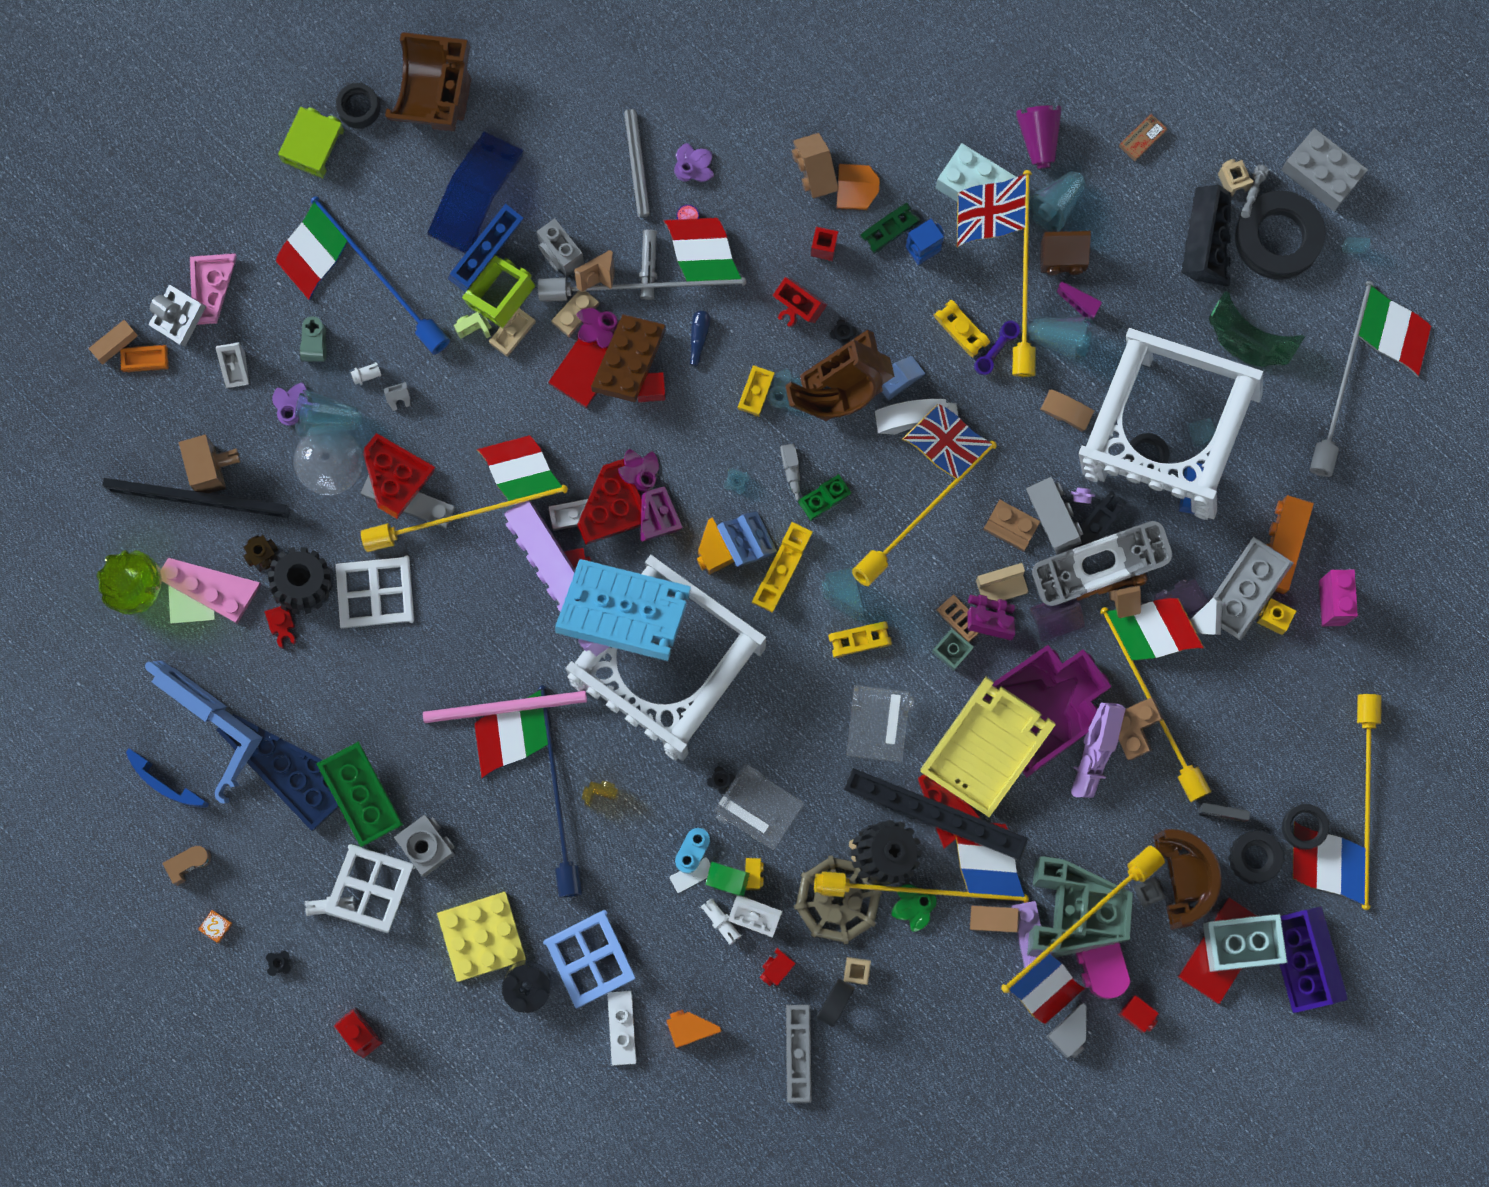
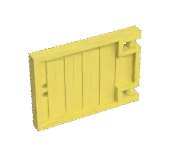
(987, 747)

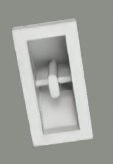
(233, 364)
(1208, 618)

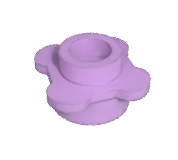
(1082, 495)

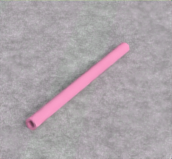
(505, 707)

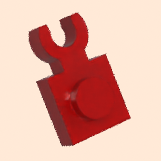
(279, 622)

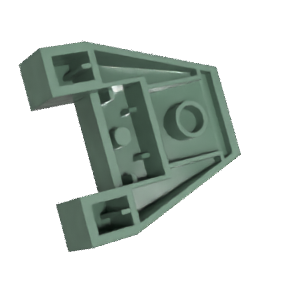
(1075, 896)

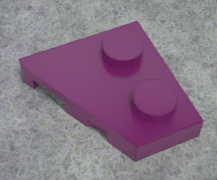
(658, 515)

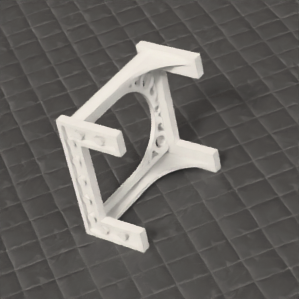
(1139, 350)
(676, 737)

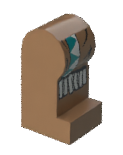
(185, 862)

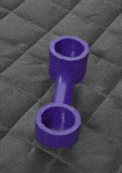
(1007, 332)

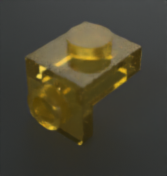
(605, 789)

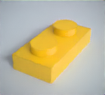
(756, 390)

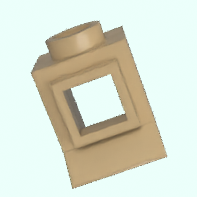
(1230, 184)

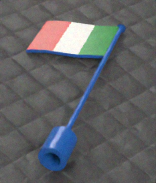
(315, 250)

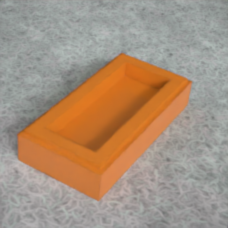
(144, 358)

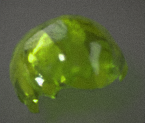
(129, 582)

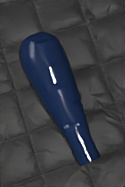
(699, 332)

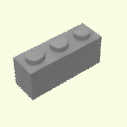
(1055, 515)

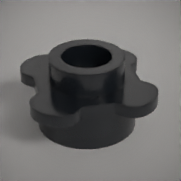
(843, 326)
(714, 780)
(283, 967)

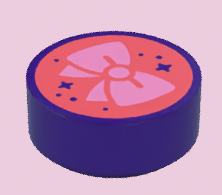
(687, 212)

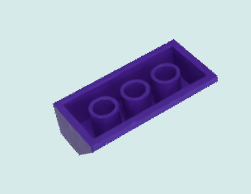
(1311, 965)

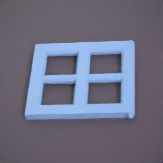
(589, 959)

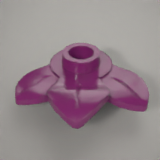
(594, 328)
(639, 467)

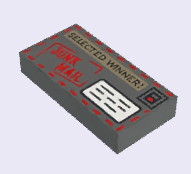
(1224, 812)

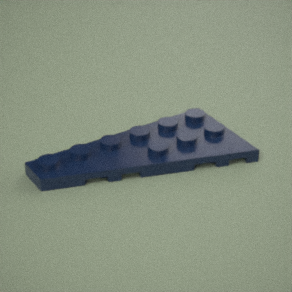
(290, 775)

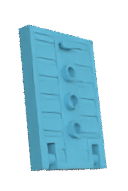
(623, 609)

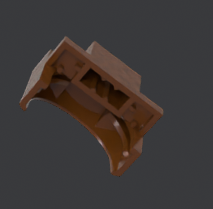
(851, 372)

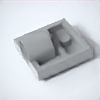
(176, 314)

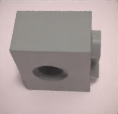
(559, 248)
(438, 848)

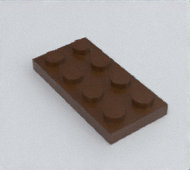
(628, 358)

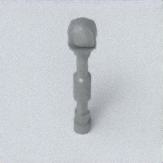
(1259, 175)

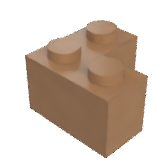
(816, 163)
(1134, 721)

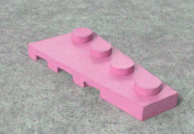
(214, 589)

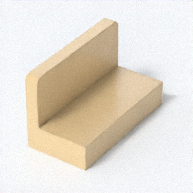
(1003, 583)

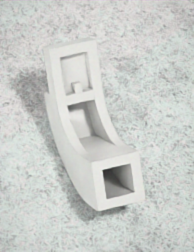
(907, 414)

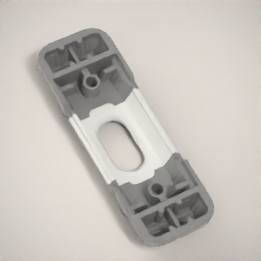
(1135, 553)

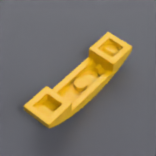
(782, 567)

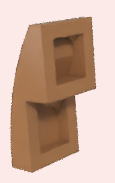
(1067, 409)

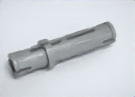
(649, 239)

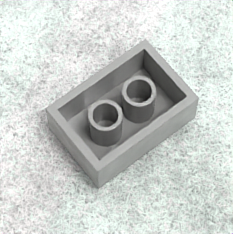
(1324, 169)

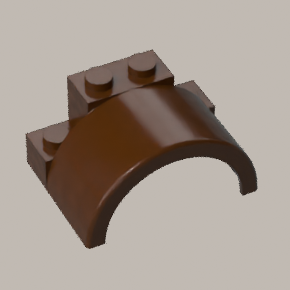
(433, 81)
(1192, 876)

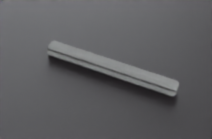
(637, 163)

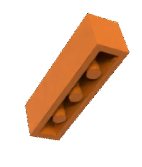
(1289, 533)

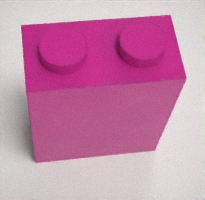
(1338, 597)

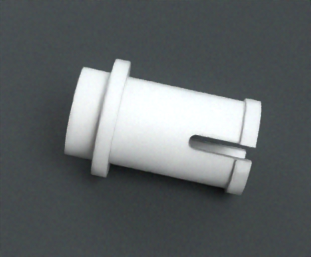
(365, 373)

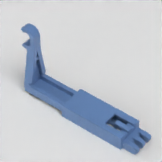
(207, 709)

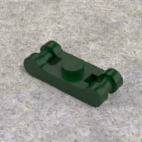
(890, 227)

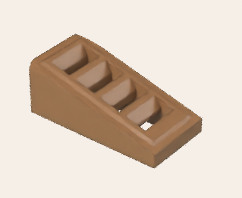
(954, 624)

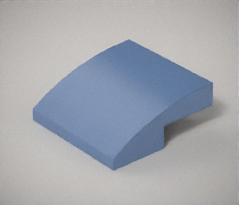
(746, 539)

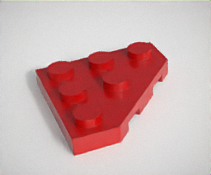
(394, 474)
(611, 506)

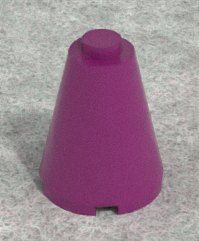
(1040, 133)

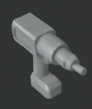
(791, 467)

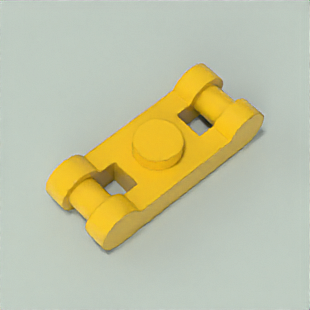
(961, 328)
(860, 639)

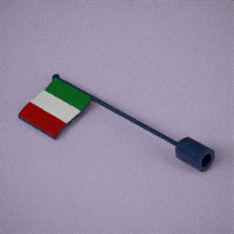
(512, 738)

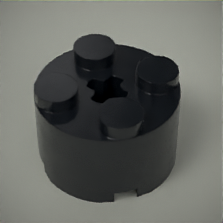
(520, 999)

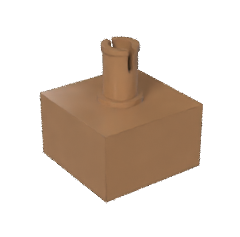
(204, 464)

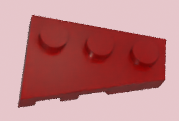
(940, 794)

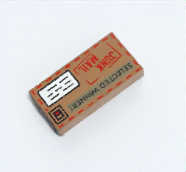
(1143, 137)

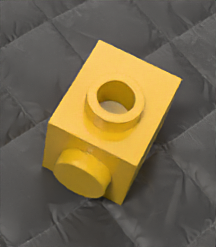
(1276, 616)

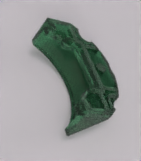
(1247, 341)

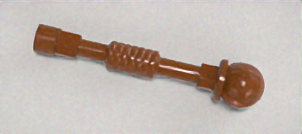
(1138, 580)

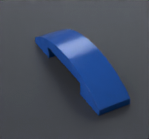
(142, 766)

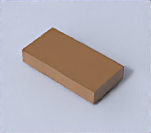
(113, 342)
(994, 919)

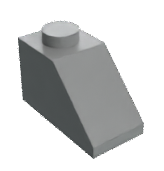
(1070, 1033)

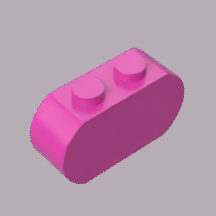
(1104, 971)

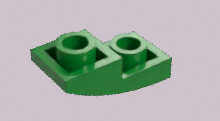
(824, 497)
(727, 878)

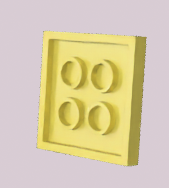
(481, 936)

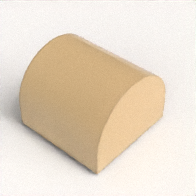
(857, 970)

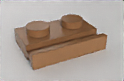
(1011, 525)

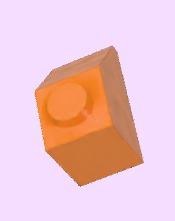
(689, 1028)

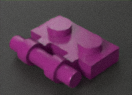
(989, 622)

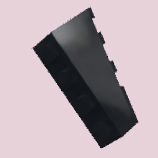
(1208, 236)

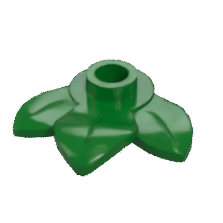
(911, 909)

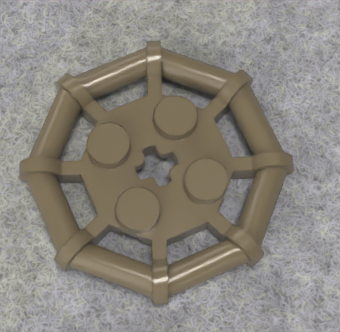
(834, 913)

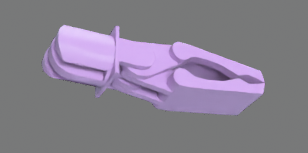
(1099, 745)

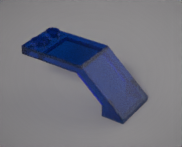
(473, 190)

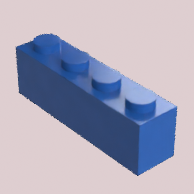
(485, 248)

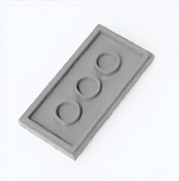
(1250, 586)

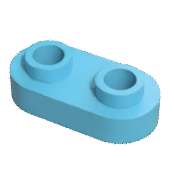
(692, 850)

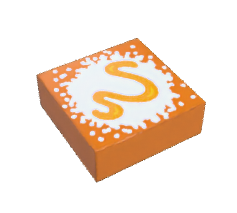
(215, 926)

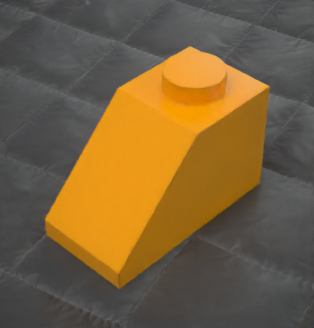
(713, 550)

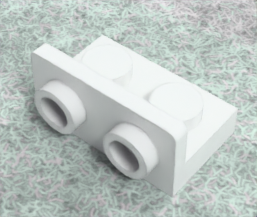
(754, 915)

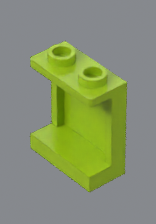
(310, 141)

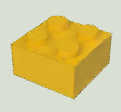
(754, 867)

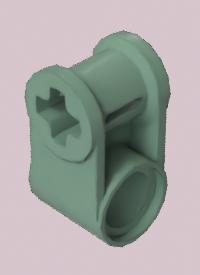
(313, 344)

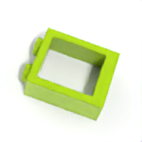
(513, 299)

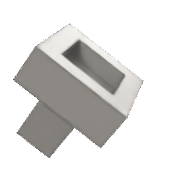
(396, 393)

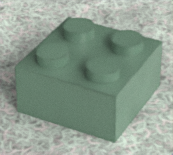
(952, 649)

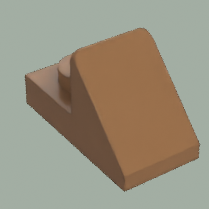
(597, 270)
(1127, 601)

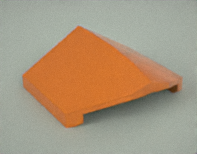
(856, 186)

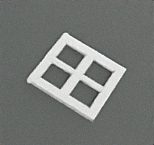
(375, 592)
(369, 888)

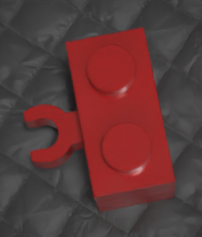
(798, 301)

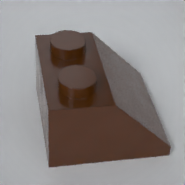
(1065, 252)

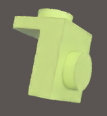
(469, 324)

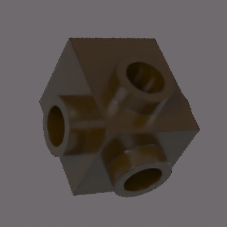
(264, 559)

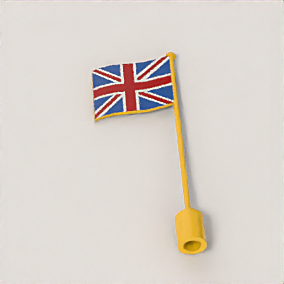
(995, 212)
(950, 448)

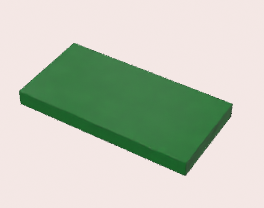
(359, 794)

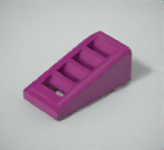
(1082, 302)

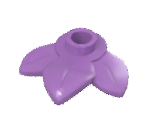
(696, 163)
(287, 402)

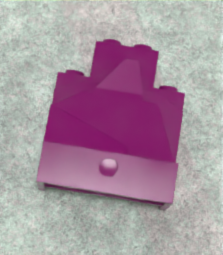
(1059, 693)

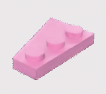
(210, 283)

